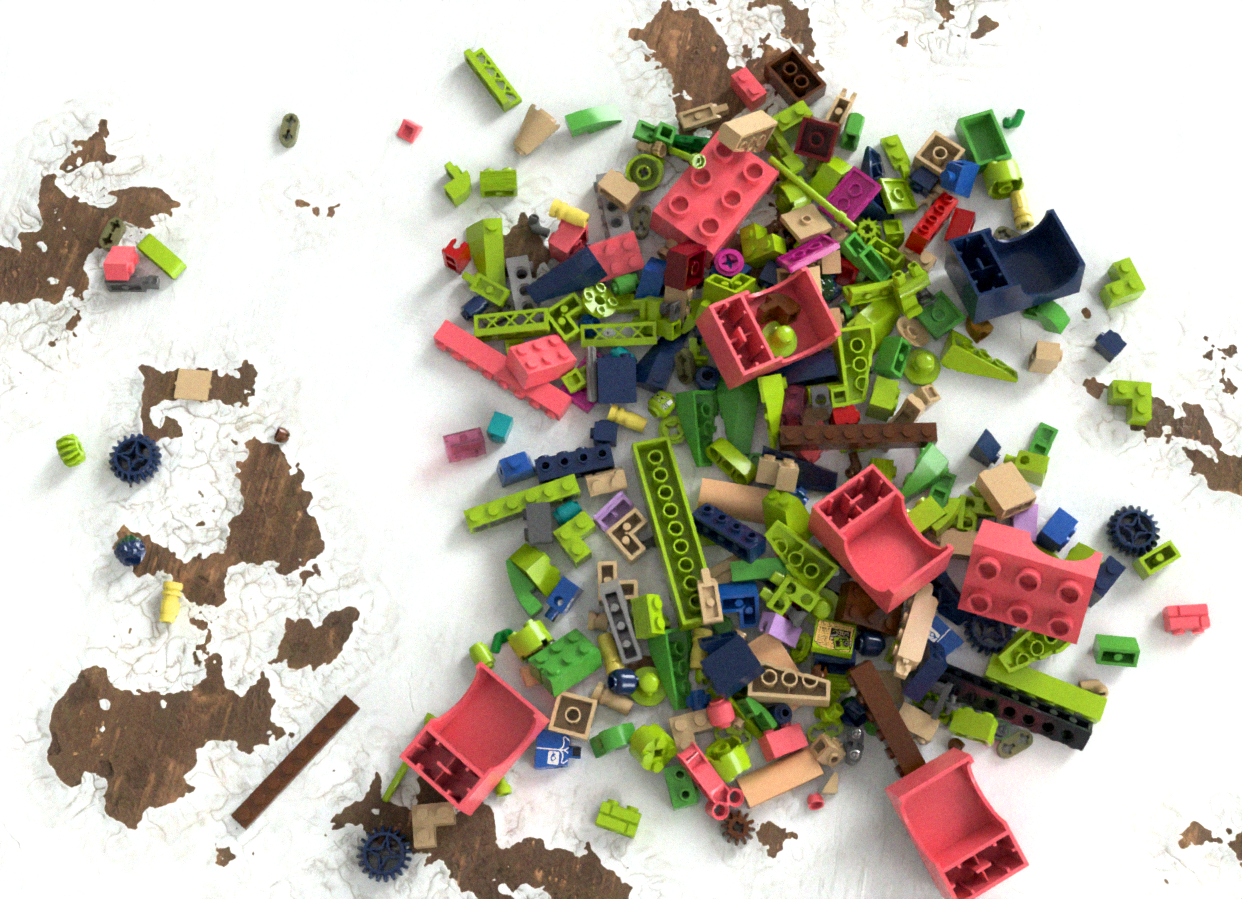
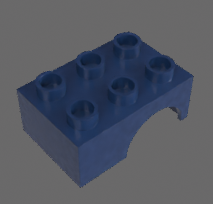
(1013, 273)

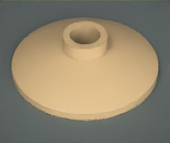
(912, 331)

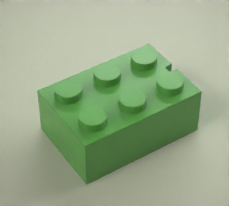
(982, 139)
(565, 662)

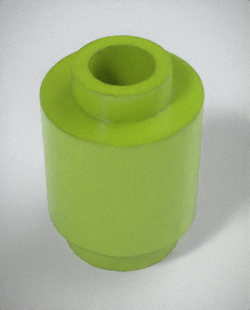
(481, 652)

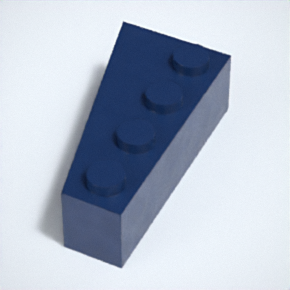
(810, 370)

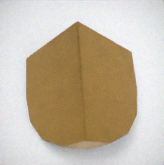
(978, 331)

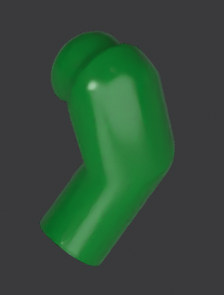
(1014, 122)
(499, 639)

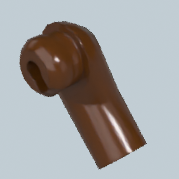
(855, 466)

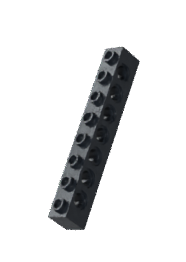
(1004, 697)

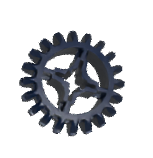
(135, 444)
(1147, 533)
(995, 635)
(386, 844)

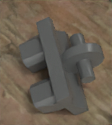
(934, 707)

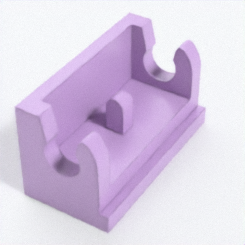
(613, 511)
(780, 628)

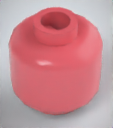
(720, 712)

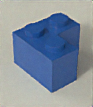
(652, 279)
(1057, 531)
(743, 599)

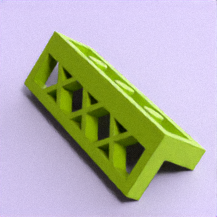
(489, 81)
(867, 292)
(514, 331)
(618, 340)

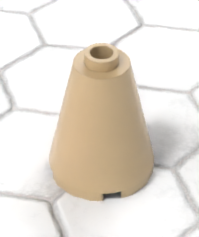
(534, 130)

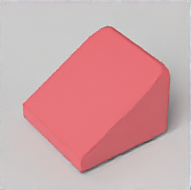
(409, 130)

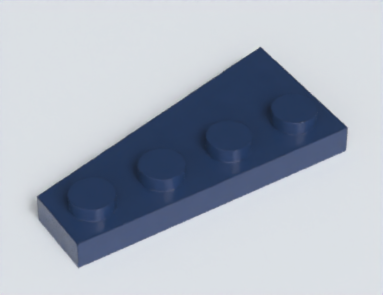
(810, 475)

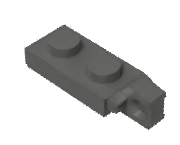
(134, 284)

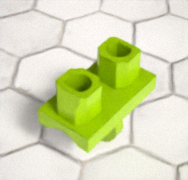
(833, 712)

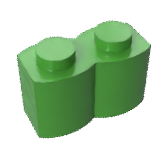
(852, 131)

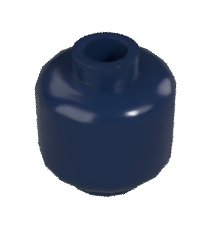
(706, 378)
(869, 643)
(623, 681)

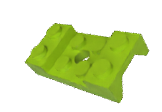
(784, 153)

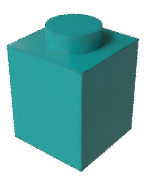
(500, 427)

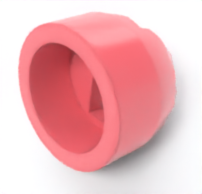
(815, 801)

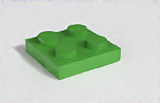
(940, 316)

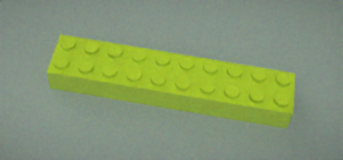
(671, 526)

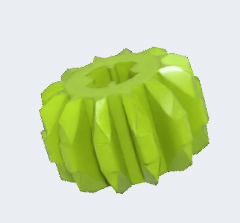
(867, 226)
(70, 450)

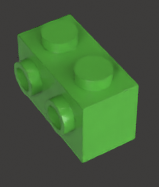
(892, 357)
(1116, 650)
(680, 787)

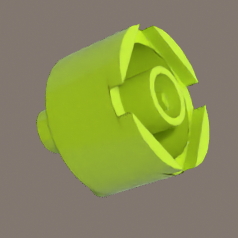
(653, 166)
(1002, 179)
(790, 196)
(529, 640)
(652, 747)
(728, 757)

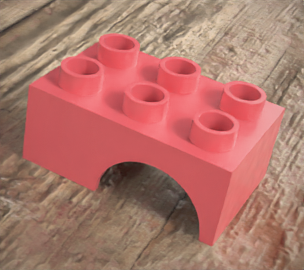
(713, 200)
(738, 339)
(875, 539)
(1026, 587)
(475, 741)
(955, 827)

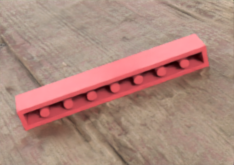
(493, 366)

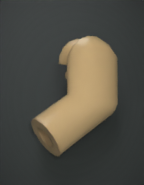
(1095, 686)

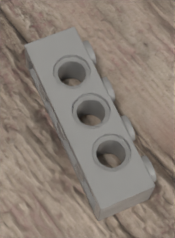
(610, 218)
(522, 266)
(620, 621)

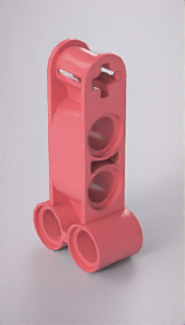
(709, 782)

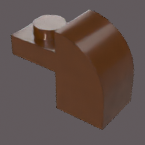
(780, 308)

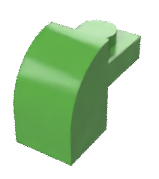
(650, 134)
(1050, 315)
(612, 739)

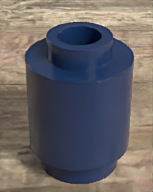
(474, 306)
(781, 713)

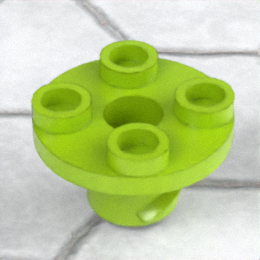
(598, 301)
(780, 339)
(922, 367)
(824, 608)
(650, 688)

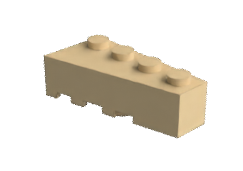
(747, 132)
(789, 687)

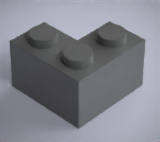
(538, 523)

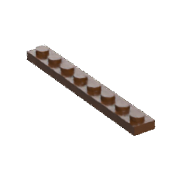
(295, 762)

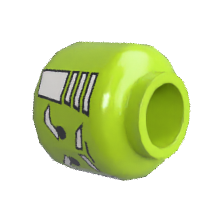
(661, 404)

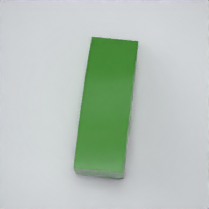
(592, 119)
(864, 258)
(758, 570)
(523, 590)

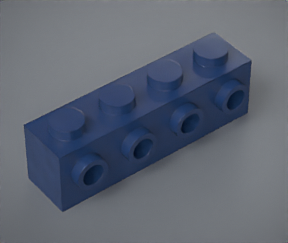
(578, 462)
(729, 533)

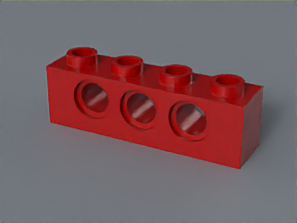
(931, 223)

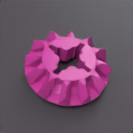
(733, 256)

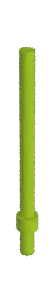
(839, 216)

